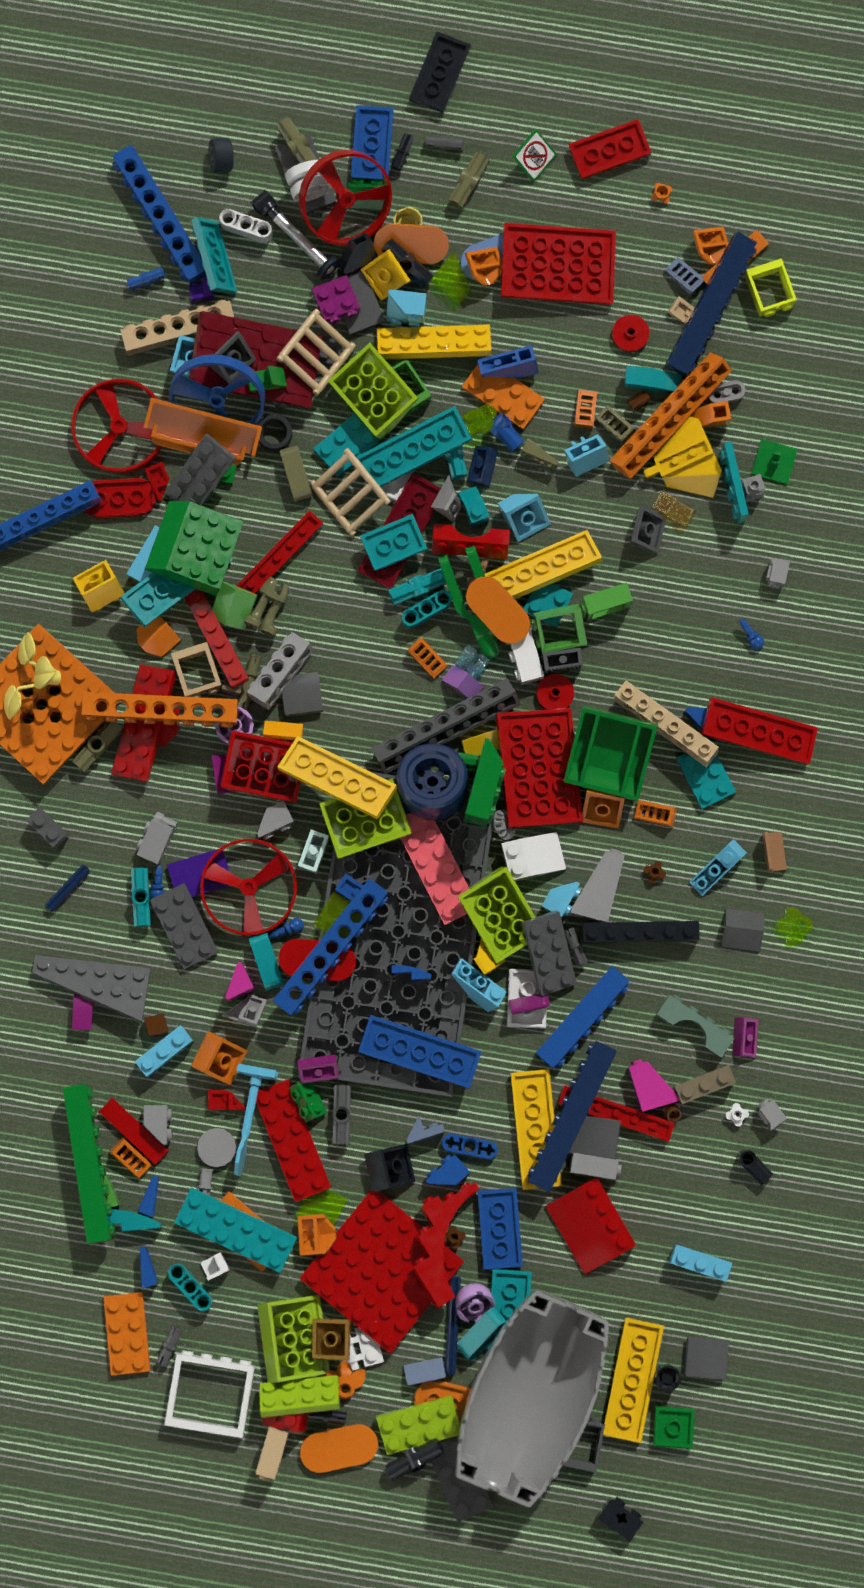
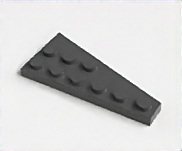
(105, 984)

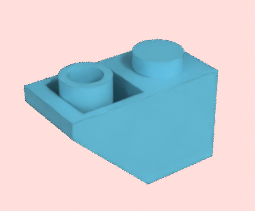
(560, 897)

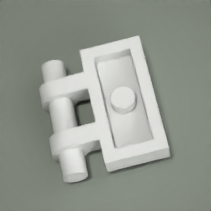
(370, 1350)

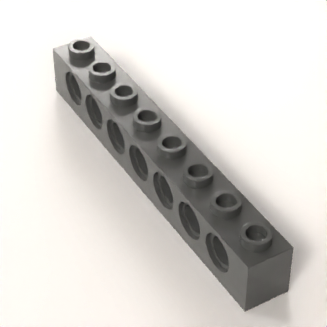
(448, 724)

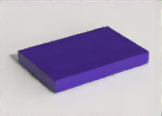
(190, 872)

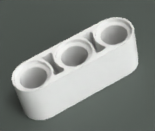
(252, 232)

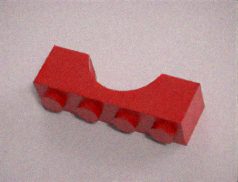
(491, 545)

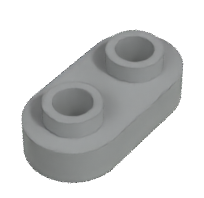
(725, 392)

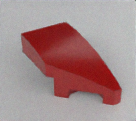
(158, 479)
(169, 731)
(223, 1100)

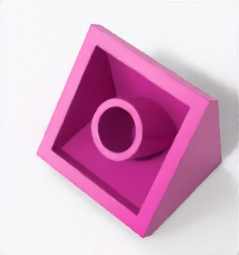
(240, 983)

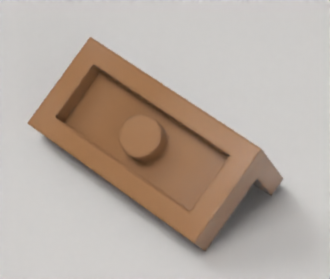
(774, 851)

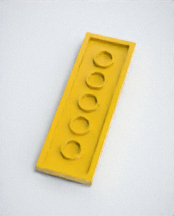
(434, 341)
(548, 565)
(337, 777)
(533, 1118)
(633, 1380)

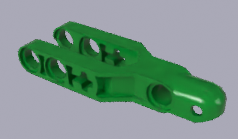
(486, 639)

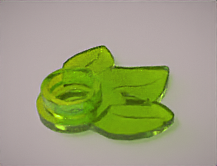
(480, 419)
(791, 926)

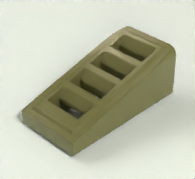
(627, 428)
(537, 454)

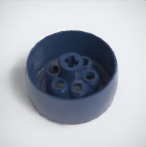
(430, 801)

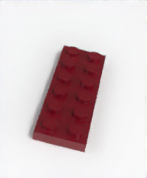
(416, 500)

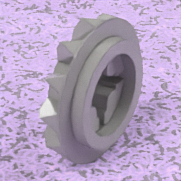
(500, 825)

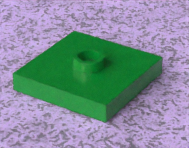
(673, 1427)

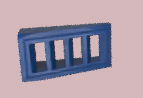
(149, 1201)
(148, 1273)

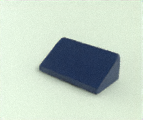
(482, 466)

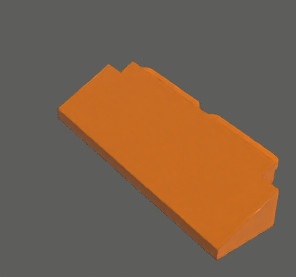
(185, 427)

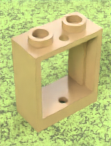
(192, 652)
(272, 1453)

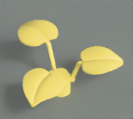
(44, 675)

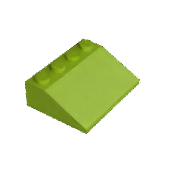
(374, 391)
(357, 831)
(498, 913)
(288, 1338)

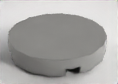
(216, 1147)

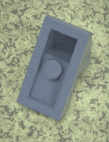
(419, 1134)

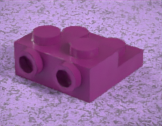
(336, 300)

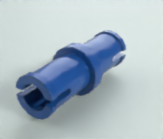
(146, 278)

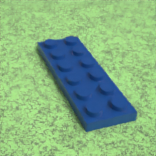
(419, 1051)

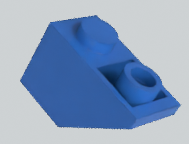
(449, 1173)

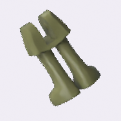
(277, 599)

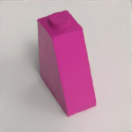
(650, 1086)

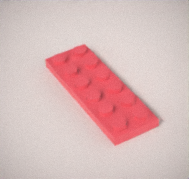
(435, 867)

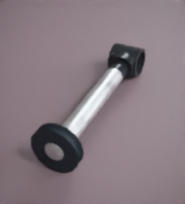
(266, 206)

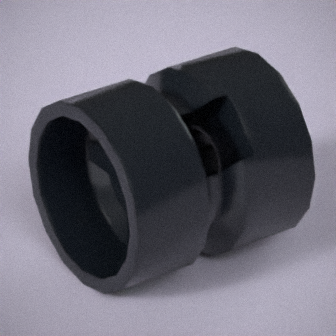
(667, 1377)

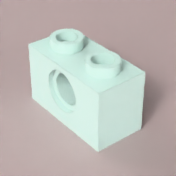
(313, 851)

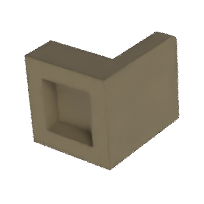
(226, 688)

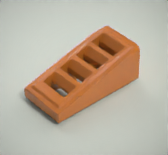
(588, 424)
(415, 646)
(671, 819)
(118, 1146)

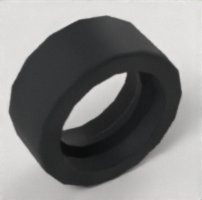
(288, 433)

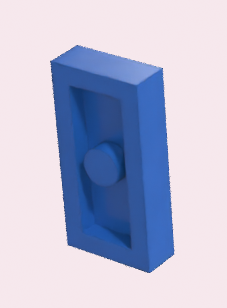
(350, 887)

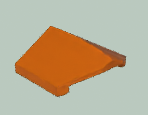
(710, 243)
(485, 265)
(157, 638)
(315, 1234)

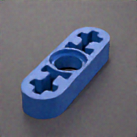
(463, 1151)

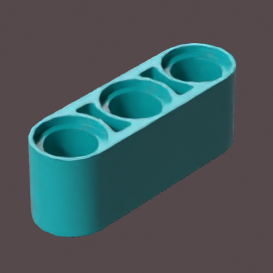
(431, 601)
(266, 961)
(181, 1283)
(481, 1334)

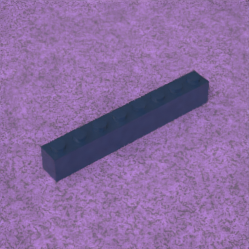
(710, 304)
(572, 1117)

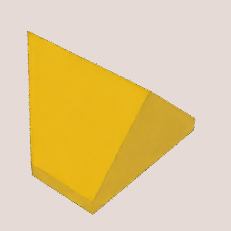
(485, 960)

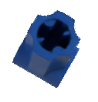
(503, 429)

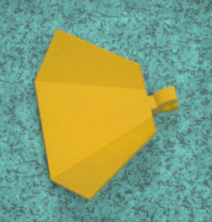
(687, 461)

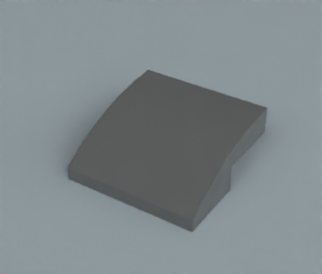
(303, 695)
(706, 1357)

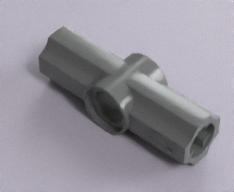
(341, 1128)

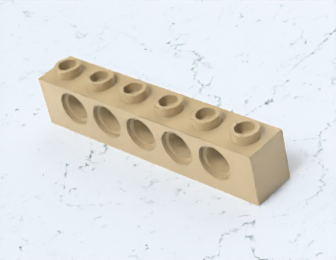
(170, 336)
(668, 724)

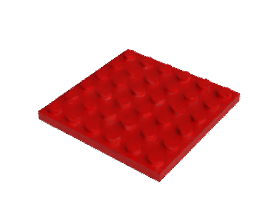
(371, 1272)

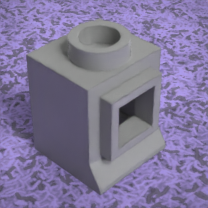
(753, 487)
(777, 573)
(771, 1113)

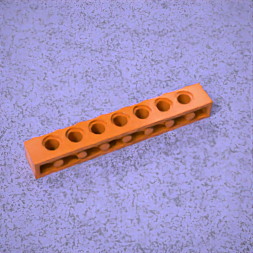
(670, 415)
(92, 699)

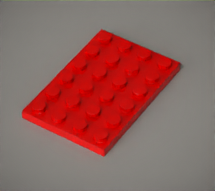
(558, 264)
(536, 758)

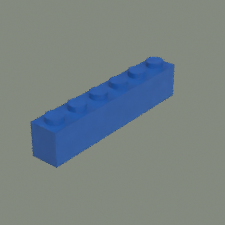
(582, 1017)

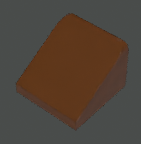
(638, 401)
(156, 1025)

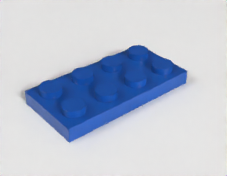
(373, 138)
(500, 1228)

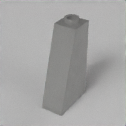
(599, 892)

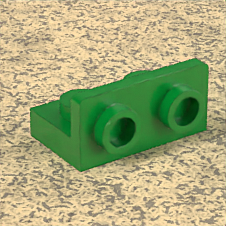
(307, 1100)

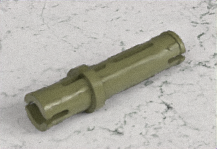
(252, 674)

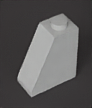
(594, 1166)

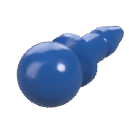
(756, 641)
(157, 888)
(294, 926)

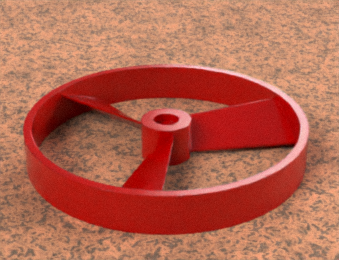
(345, 198)
(118, 425)
(248, 886)

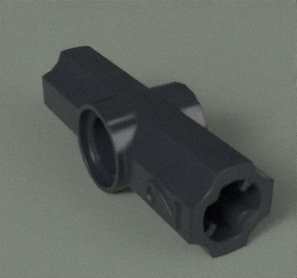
(416, 270)
(414, 1459)

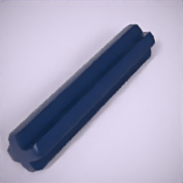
(67, 888)

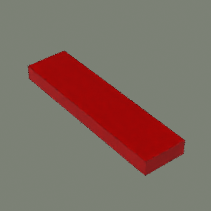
(133, 1131)

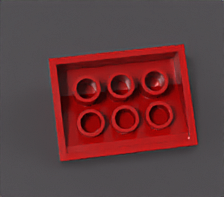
(253, 768)
(590, 1225)

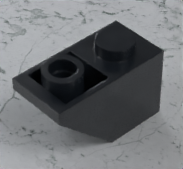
(357, 253)

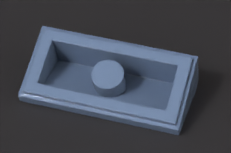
(424, 1371)

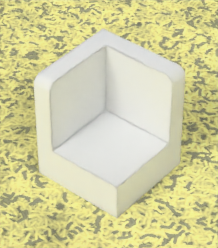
(215, 1266)

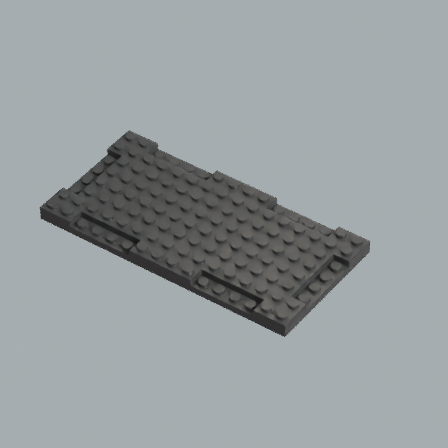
(405, 934)

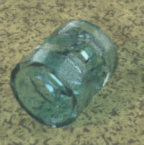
(465, 660)

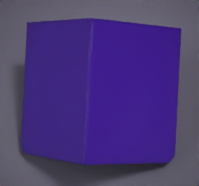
(201, 292)

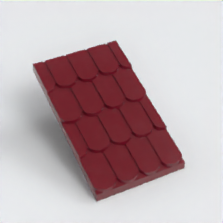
(265, 343)

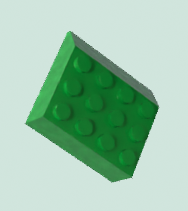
(194, 546)
(610, 753)
(485, 789)

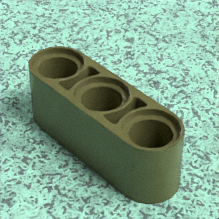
(295, 473)

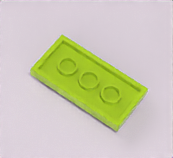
(299, 1396)
(419, 1424)

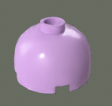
(244, 725)
(473, 1301)

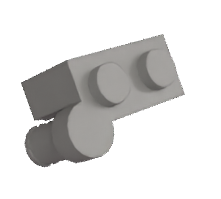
(156, 838)

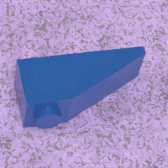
(510, 364)

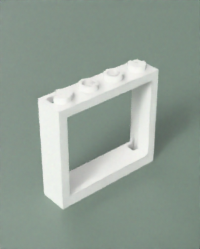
(224, 1362)

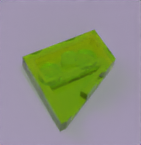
(452, 279)

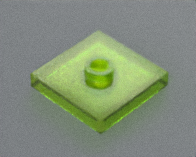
(331, 912)
(324, 1203)

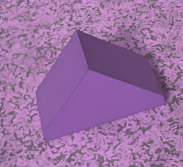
(462, 682)

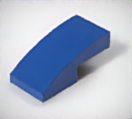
(417, 974)

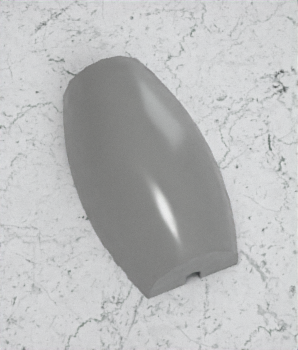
(531, 1397)

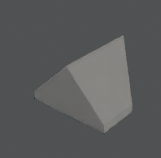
(447, 501)
(247, 1011)

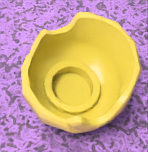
(408, 216)

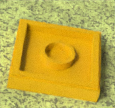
(385, 274)

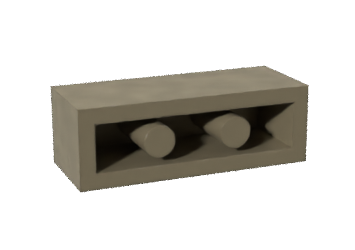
(704, 1084)

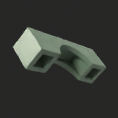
(716, 1039)

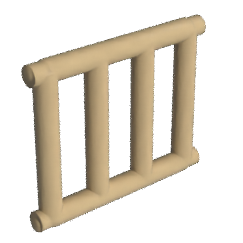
(294, 343)
(327, 499)

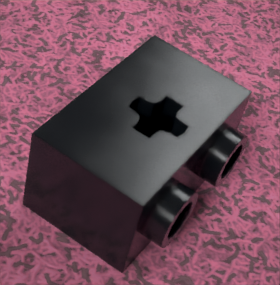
(625, 1528)

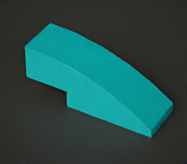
(651, 379)
(132, 1220)

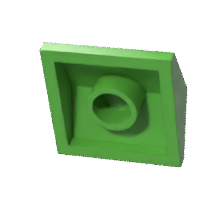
(233, 605)

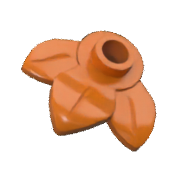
(348, 1377)

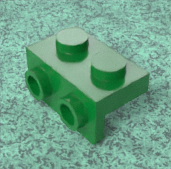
(359, 185)

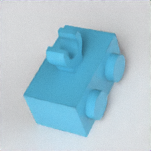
(586, 455)

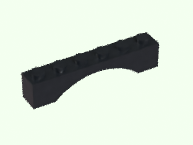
(640, 932)

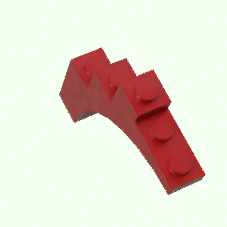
(431, 1270)

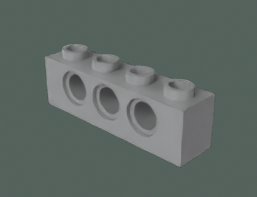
(279, 680)

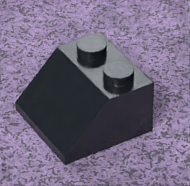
(389, 1167)

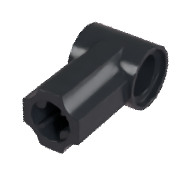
(755, 1167)

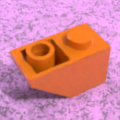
(713, 415)

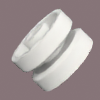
(295, 176)

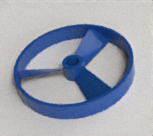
(215, 396)

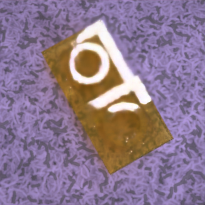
(673, 509)

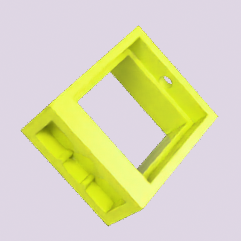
(764, 270)

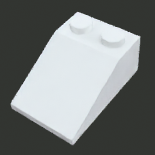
(533, 856)

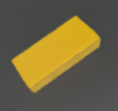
(475, 744)

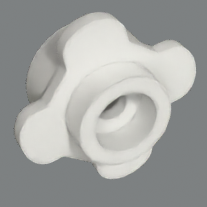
(737, 1109)

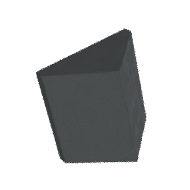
(237, 349)
(648, 530)
(743, 930)

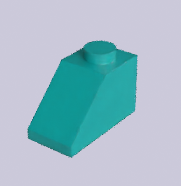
(474, 506)

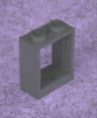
(587, 1465)

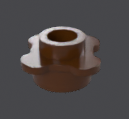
(651, 876)
(672, 1116)
(459, 1237)

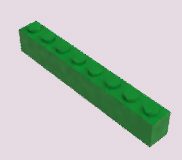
(87, 1162)

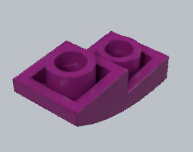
(82, 1013)

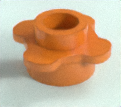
(661, 188)

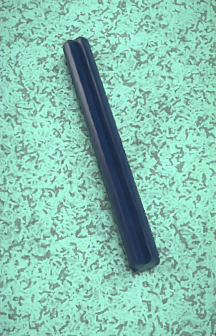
(452, 1332)

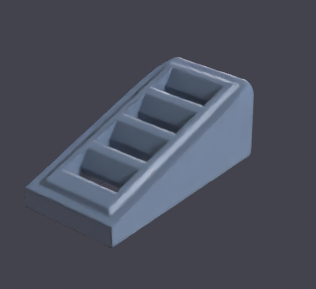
(679, 280)

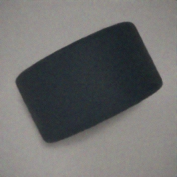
(221, 155)

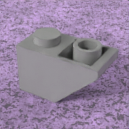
(275, 819)
(156, 1121)

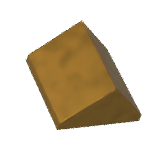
(331, 1339)

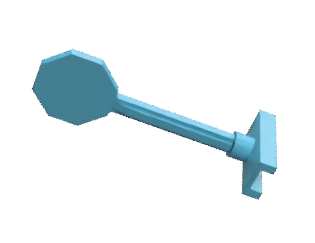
(256, 1075)

